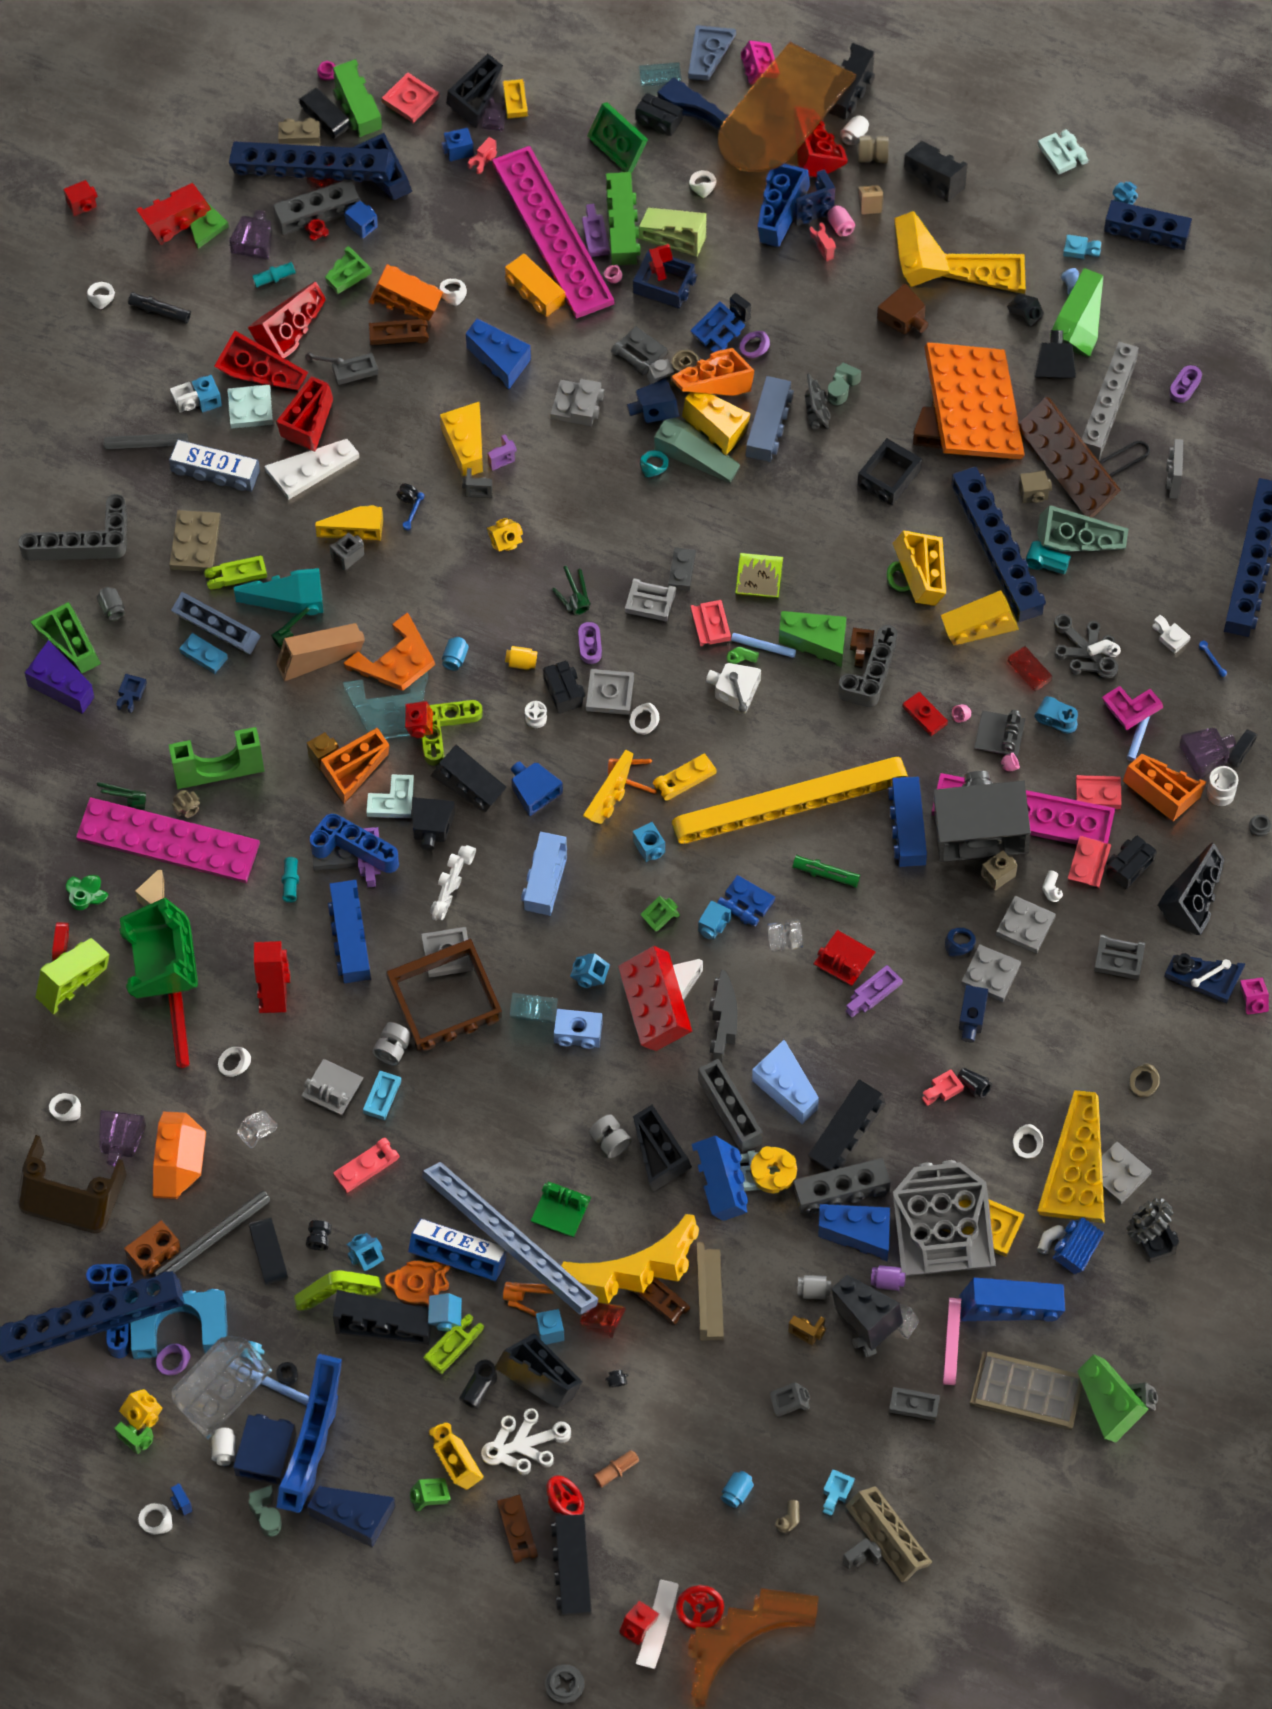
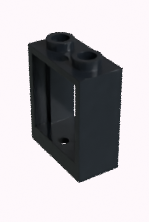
(899, 456)

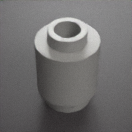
(813, 1287)

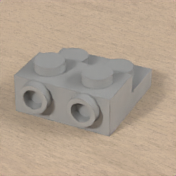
(577, 401)

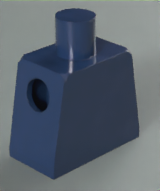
(655, 402)
(973, 1007)

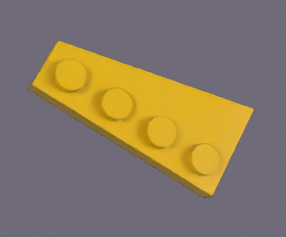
(990, 270)

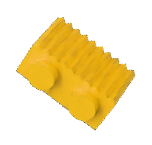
(458, 1461)

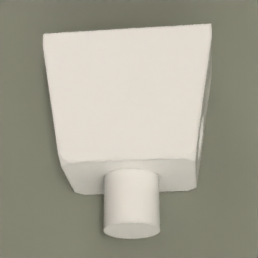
(725, 691)

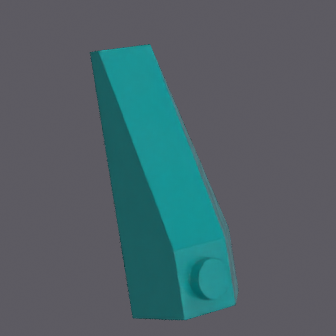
(286, 593)

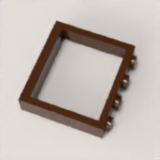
(433, 961)

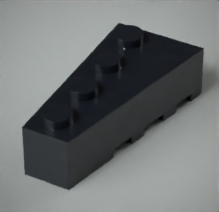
(847, 1126)

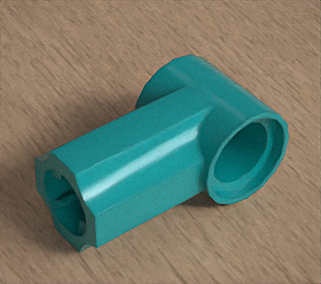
(1042, 557)

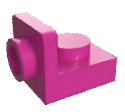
(1255, 995)

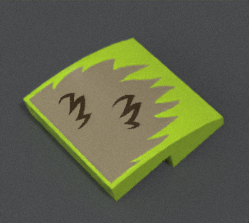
(759, 575)

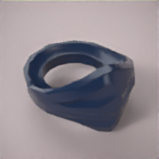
(956, 949)

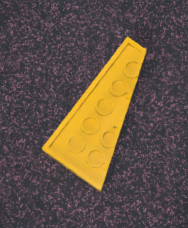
(1075, 1175)

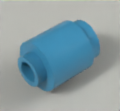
(454, 653)
(737, 1489)

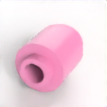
(841, 221)

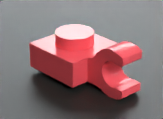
(485, 153)
(824, 243)
(945, 1085)

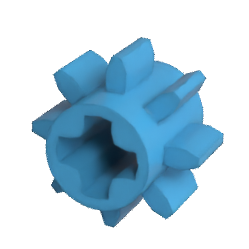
(1125, 192)

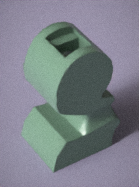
(839, 387)
(268, 1517)

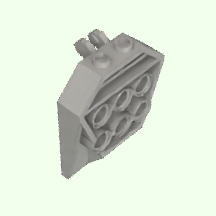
(937, 1254)

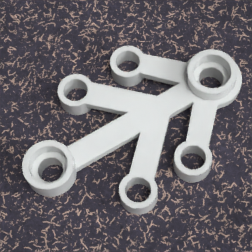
(451, 881)
(522, 1443)

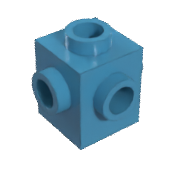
(589, 970)
(365, 1251)

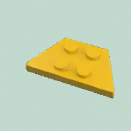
(611, 791)

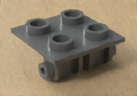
(815, 403)
(1000, 732)

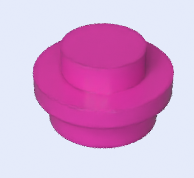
(325, 70)

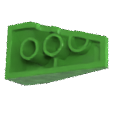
(1082, 313)

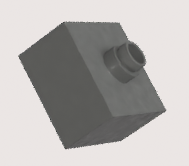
(981, 819)

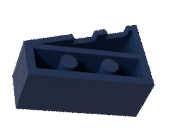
(399, 182)

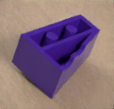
(59, 679)

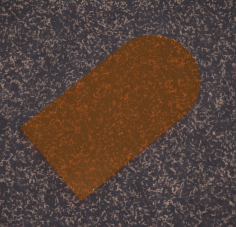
(781, 109)

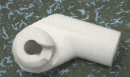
(1049, 887)
(1056, 1232)

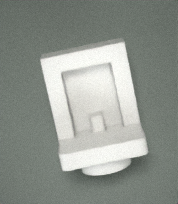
(184, 397)

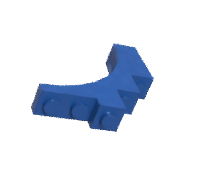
(313, 1435)

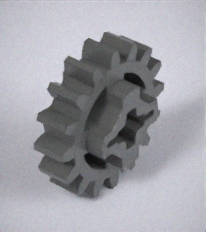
(1150, 1220)

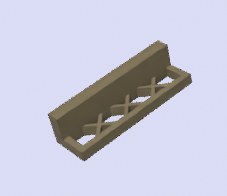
(709, 1293)
(885, 1534)

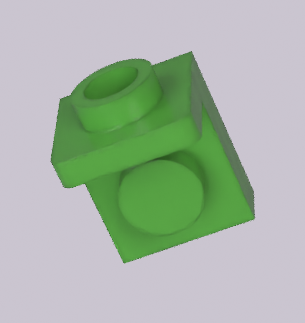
(660, 912)
(130, 1437)
(429, 1493)

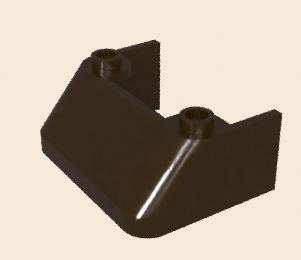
(64, 1204)

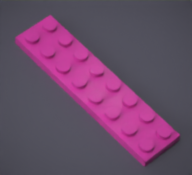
(1057, 816)
(168, 840)

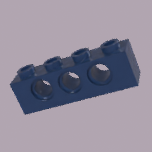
(1161, 227)

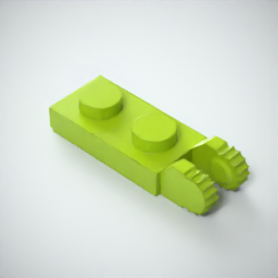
(236, 572)
(452, 1345)

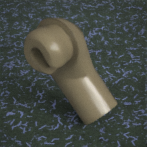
(792, 1518)

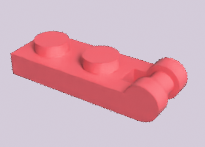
(365, 1165)

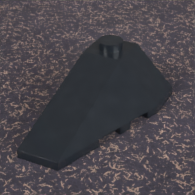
(1190, 895)

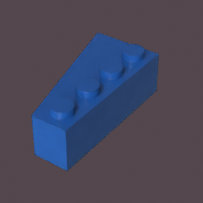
(1011, 1300)

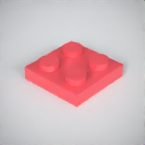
(410, 97)

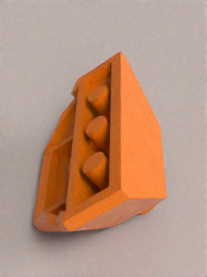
(177, 1154)

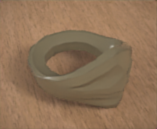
(1155, 1076)

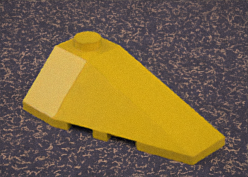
(918, 251)

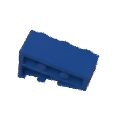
(498, 350)
(857, 1227)

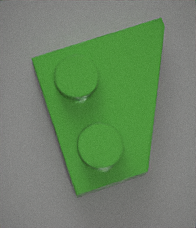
(208, 227)
(347, 271)

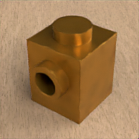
(321, 747)

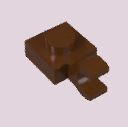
(861, 642)

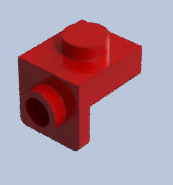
(659, 256)
(638, 1622)

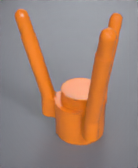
(612, 762)
(516, 1291)

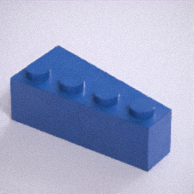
(779, 202)
(349, 932)

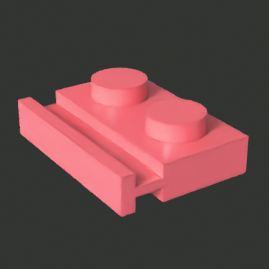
(710, 623)
(1099, 790)
(1089, 861)

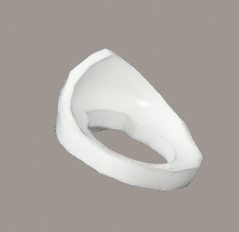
(702, 189)
(456, 297)
(100, 301)
(654, 718)
(243, 1063)
(72, 1114)
(1032, 1130)
(166, 1524)

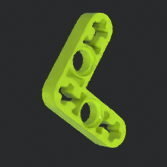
(440, 719)
(333, 1281)

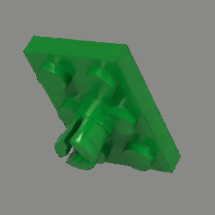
(617, 137)

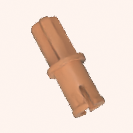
(616, 1468)

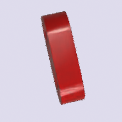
(61, 939)

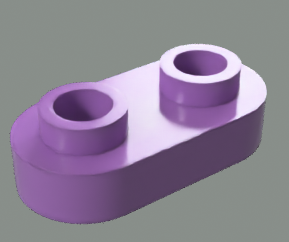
(1184, 385)
(589, 644)

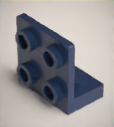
(817, 203)

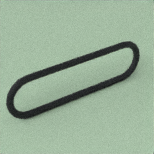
(1131, 463)

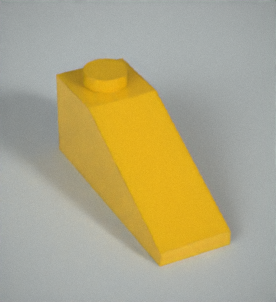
(360, 521)

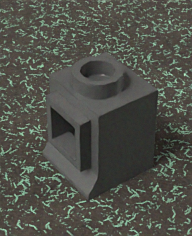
(351, 555)

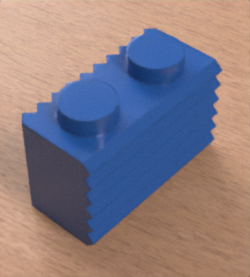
(1077, 1245)

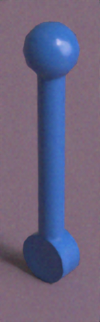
(407, 524)
(1203, 646)

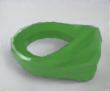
(894, 567)

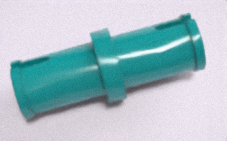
(273, 274)
(290, 879)

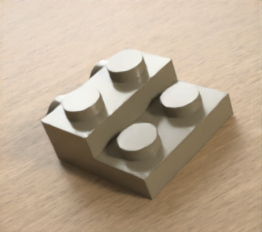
(299, 132)

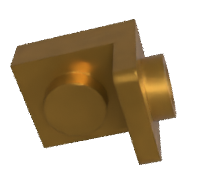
(805, 1331)

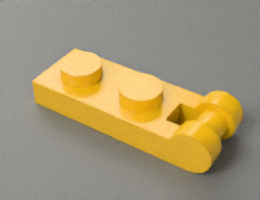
(685, 777)

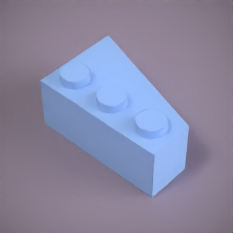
(546, 873)
(786, 1083)

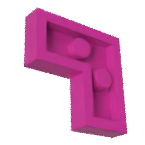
(1131, 711)

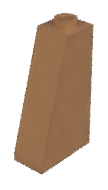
(318, 649)

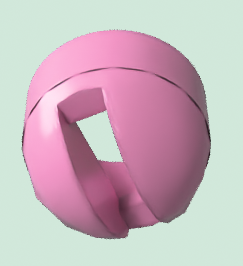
(613, 274)
(960, 710)
(1010, 762)

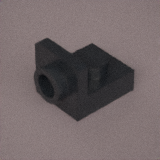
(740, 308)
(1161, 1245)

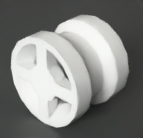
(533, 709)

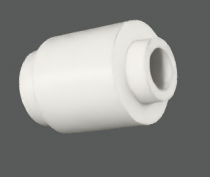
(854, 128)
(223, 1446)

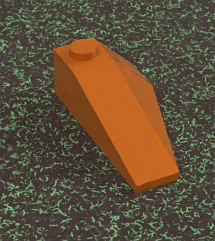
(720, 374)

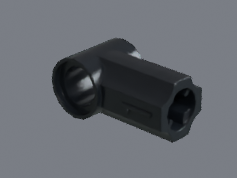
(478, 1385)

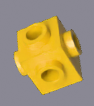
(505, 534)
(141, 1409)

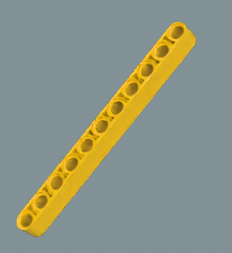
(787, 800)

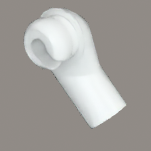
(1106, 647)

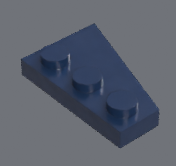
(1217, 986)

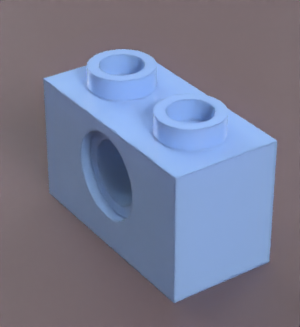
(569, 1020)

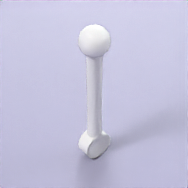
(1226, 964)

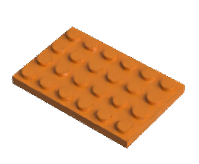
(974, 401)

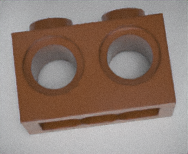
(148, 1244)

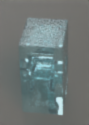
(533, 1008)

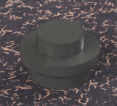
(1260, 825)

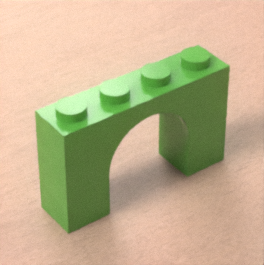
(241, 761)

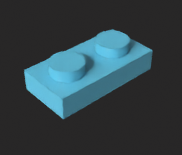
(382, 1095)

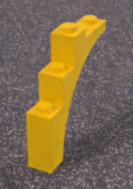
(635, 1272)

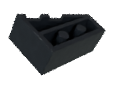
(861, 64)
(935, 170)
(468, 779)
(660, 1149)

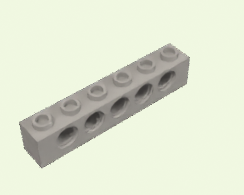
(1110, 398)

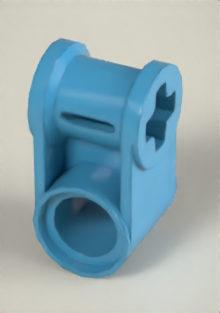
(1056, 714)

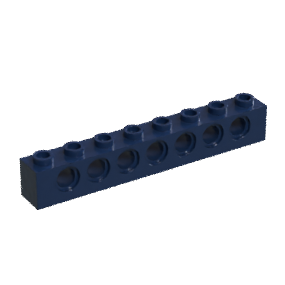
(321, 156)
(1023, 606)
(1238, 621)
(79, 1327)

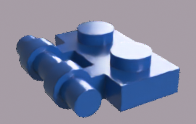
(713, 323)
(749, 896)

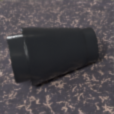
(975, 1083)

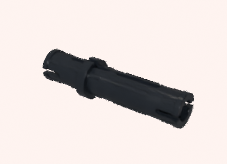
(180, 314)

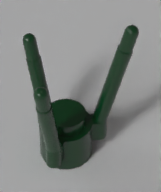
(578, 603)
(285, 632)
(135, 799)

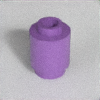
(887, 1277)

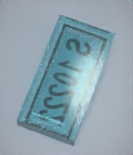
(659, 73)

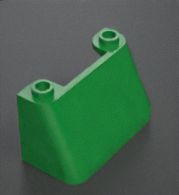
(160, 950)

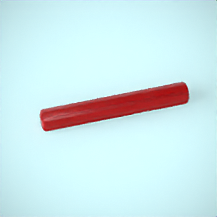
(179, 1030)

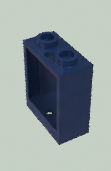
(676, 267)

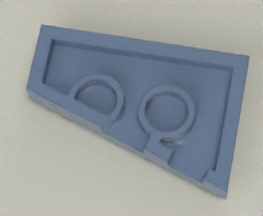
(708, 50)

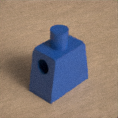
(534, 786)

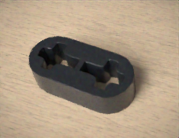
(1242, 748)

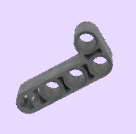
(875, 665)

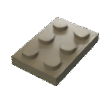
(195, 540)

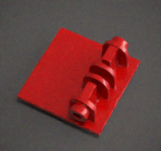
(844, 957)

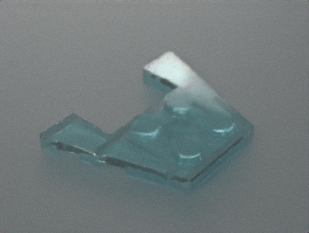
(385, 712)

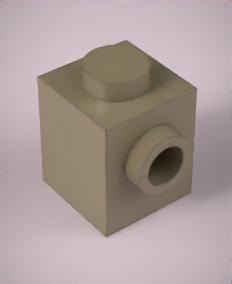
(1034, 487)
(999, 870)

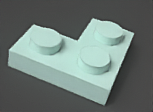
(397, 803)

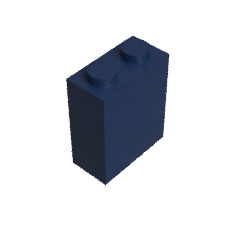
(265, 1449)

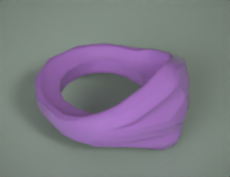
(764, 345)
(173, 1348)

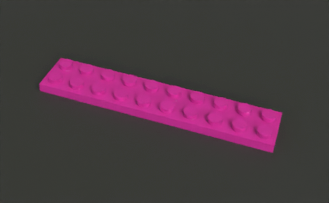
(553, 232)

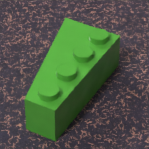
(622, 219)

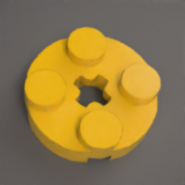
(773, 1157)

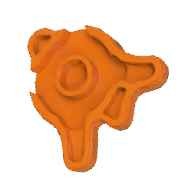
(418, 1281)

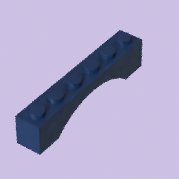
(692, 103)

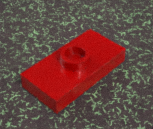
(925, 714)

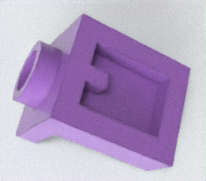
(502, 455)

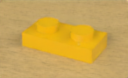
(515, 98)

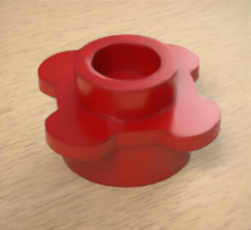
(316, 224)

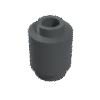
(111, 603)

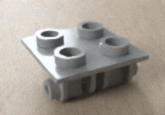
(332, 1087)

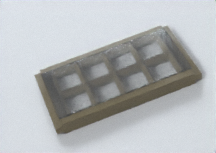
(1027, 1390)

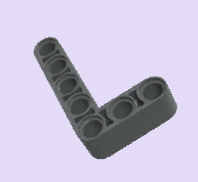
(81, 539)

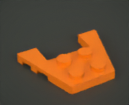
(400, 664)

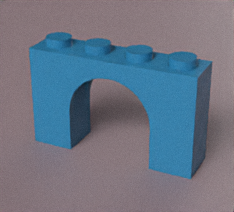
(206, 1306)

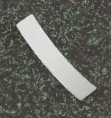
(655, 1635)

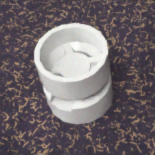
(1222, 786)

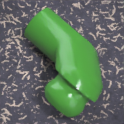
(740, 654)

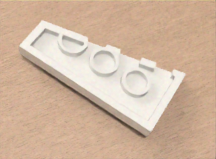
(306, 469)

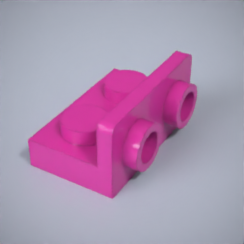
(756, 59)

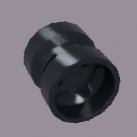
(318, 1235)

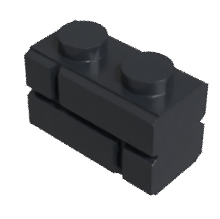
(658, 114)
(563, 686)
(1131, 861)

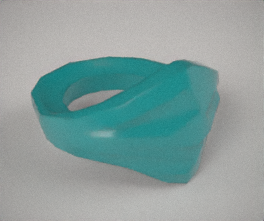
(650, 470)

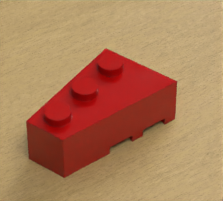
(175, 213)
(306, 414)
(271, 975)

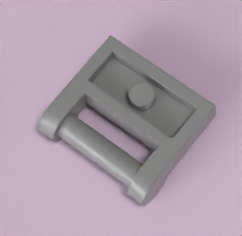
(647, 604)

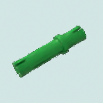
(801, 862)

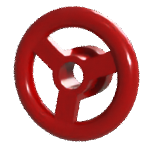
(560, 1498)
(700, 1597)

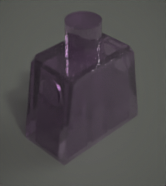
(252, 236)
(1206, 750)
(120, 1134)

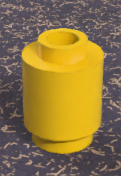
(521, 658)

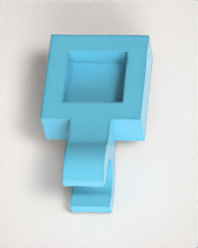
(1078, 246)
(837, 1489)

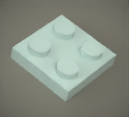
(250, 406)

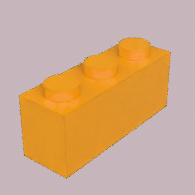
(534, 285)

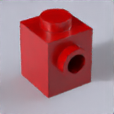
(80, 197)
(419, 719)

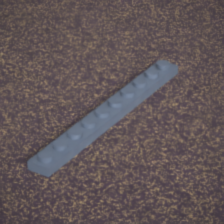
(510, 1238)

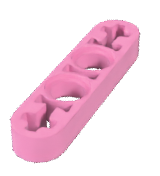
(952, 1338)

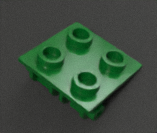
(560, 1209)

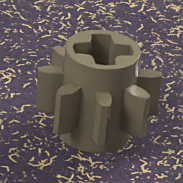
(186, 803)

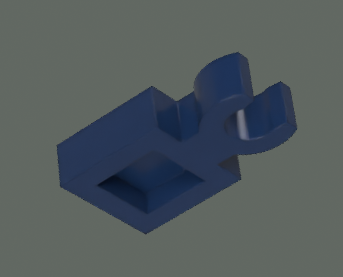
(130, 689)

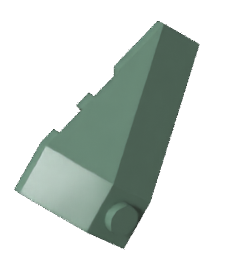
(688, 445)
(1076, 532)

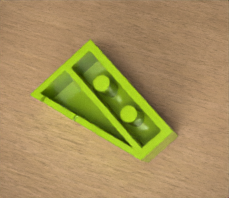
(69, 972)

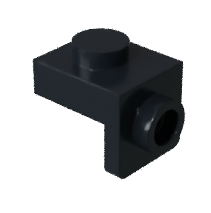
(1027, 307)

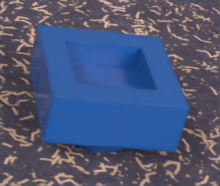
(180, 1499)

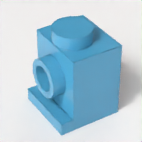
(713, 920)

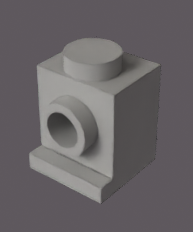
(659, 370)

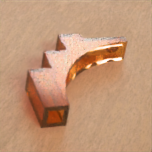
(772, 1611)

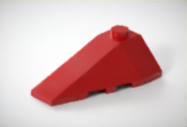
(820, 152)
(286, 323)
(253, 362)

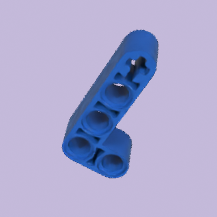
(382, 856)
(110, 1273)

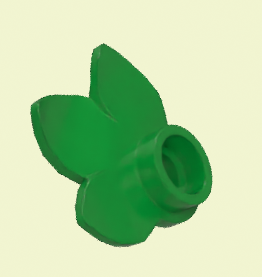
(85, 891)

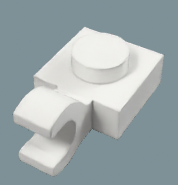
(1172, 637)

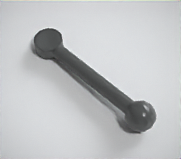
(310, 356)
(734, 677)

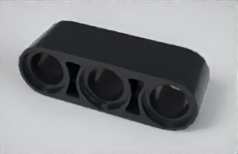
(323, 110)
(268, 1251)

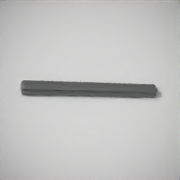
(214, 1233)

